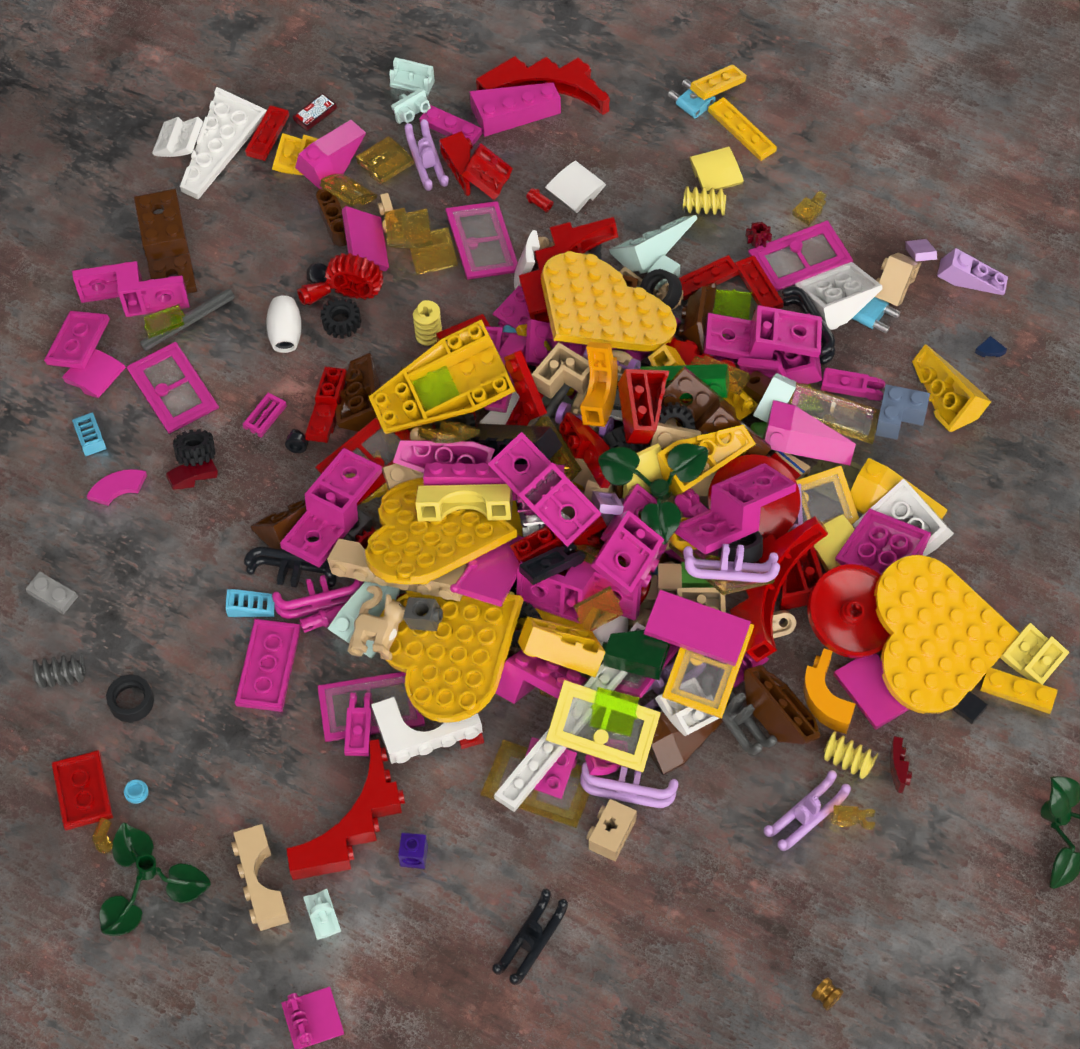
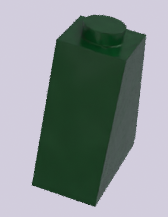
(636, 653)

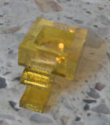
(809, 209)
(849, 815)

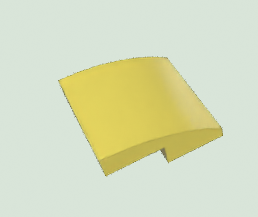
(716, 169)
(648, 467)
(827, 549)
(1034, 654)

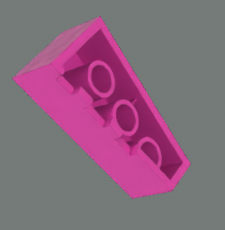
(514, 106)

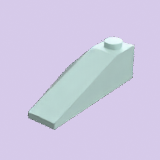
(645, 251)
(344, 621)

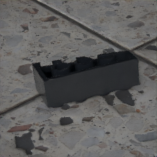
(500, 436)

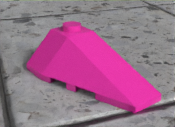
(330, 153)

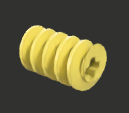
(704, 200)
(427, 322)
(849, 756)

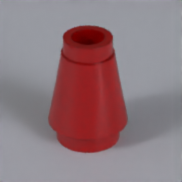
(313, 292)

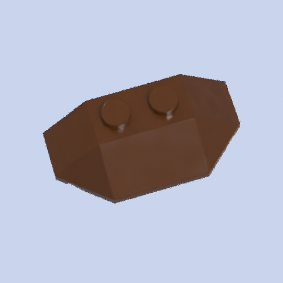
(695, 315)
(779, 707)

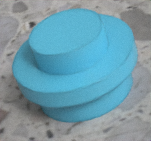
(136, 791)

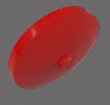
(776, 516)
(845, 613)

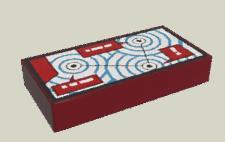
(314, 112)

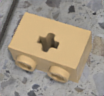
(611, 843)

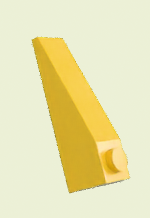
(952, 395)
(721, 447)
(876, 481)

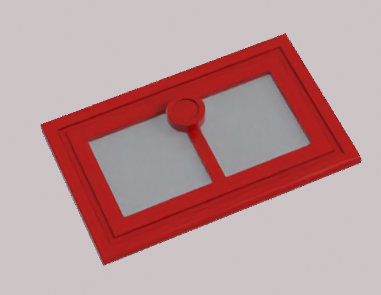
(373, 445)

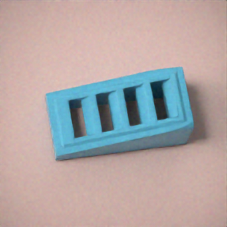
(92, 446)
(250, 596)

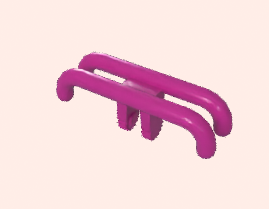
(315, 601)

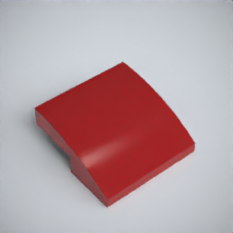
(487, 171)

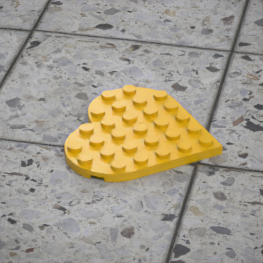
(594, 304)
(425, 550)
(938, 634)
(460, 664)

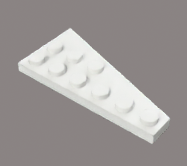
(220, 138)

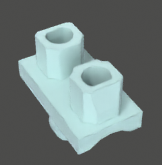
(410, 105)
(322, 914)

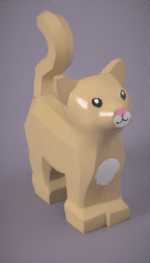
(377, 629)

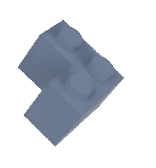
(901, 405)

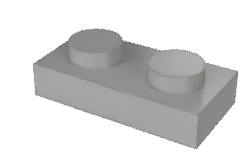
(51, 592)

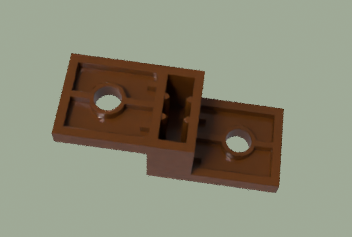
(164, 237)
(708, 408)

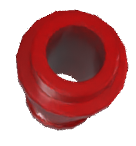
(535, 197)

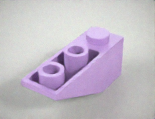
(970, 273)

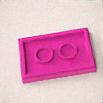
(365, 236)
(77, 339)
(866, 687)

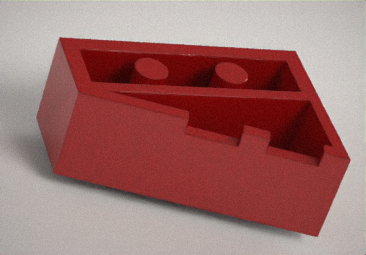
(641, 402)
(800, 581)

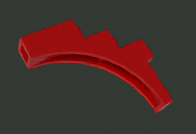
(571, 79)
(565, 239)
(762, 599)
(334, 848)

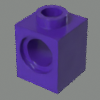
(413, 850)

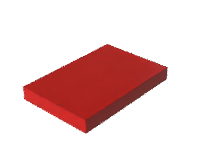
(82, 790)

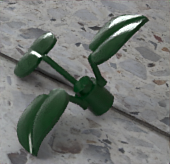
(685, 461)
(1063, 796)
(134, 846)

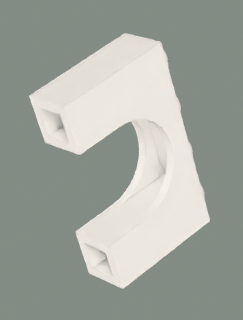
(403, 742)

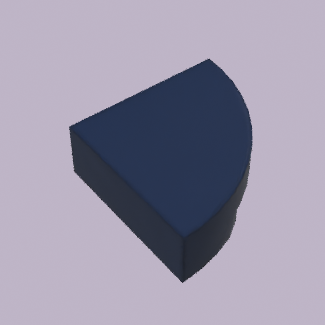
(990, 347)

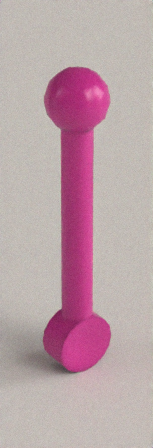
(471, 565)

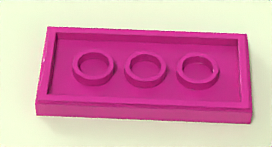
(493, 575)
(697, 627)
(268, 665)

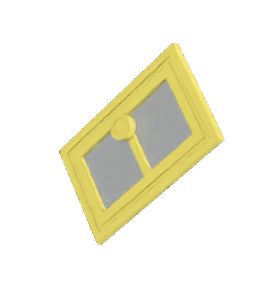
(572, 730)

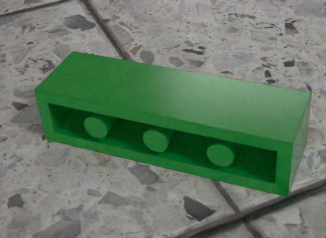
(713, 375)

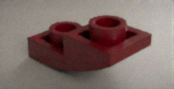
(185, 476)
(898, 766)

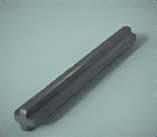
(191, 317)

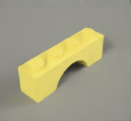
(437, 501)

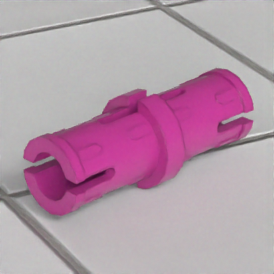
(320, 619)

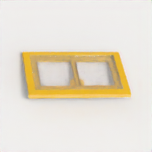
(827, 496)
(703, 681)

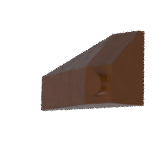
(355, 407)
(275, 526)
(671, 748)

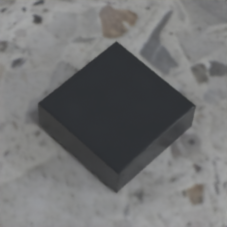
(970, 707)

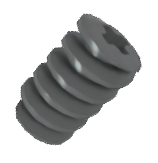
(59, 672)

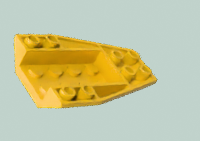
(473, 367)

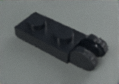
(551, 563)

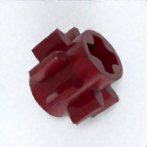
(758, 234)

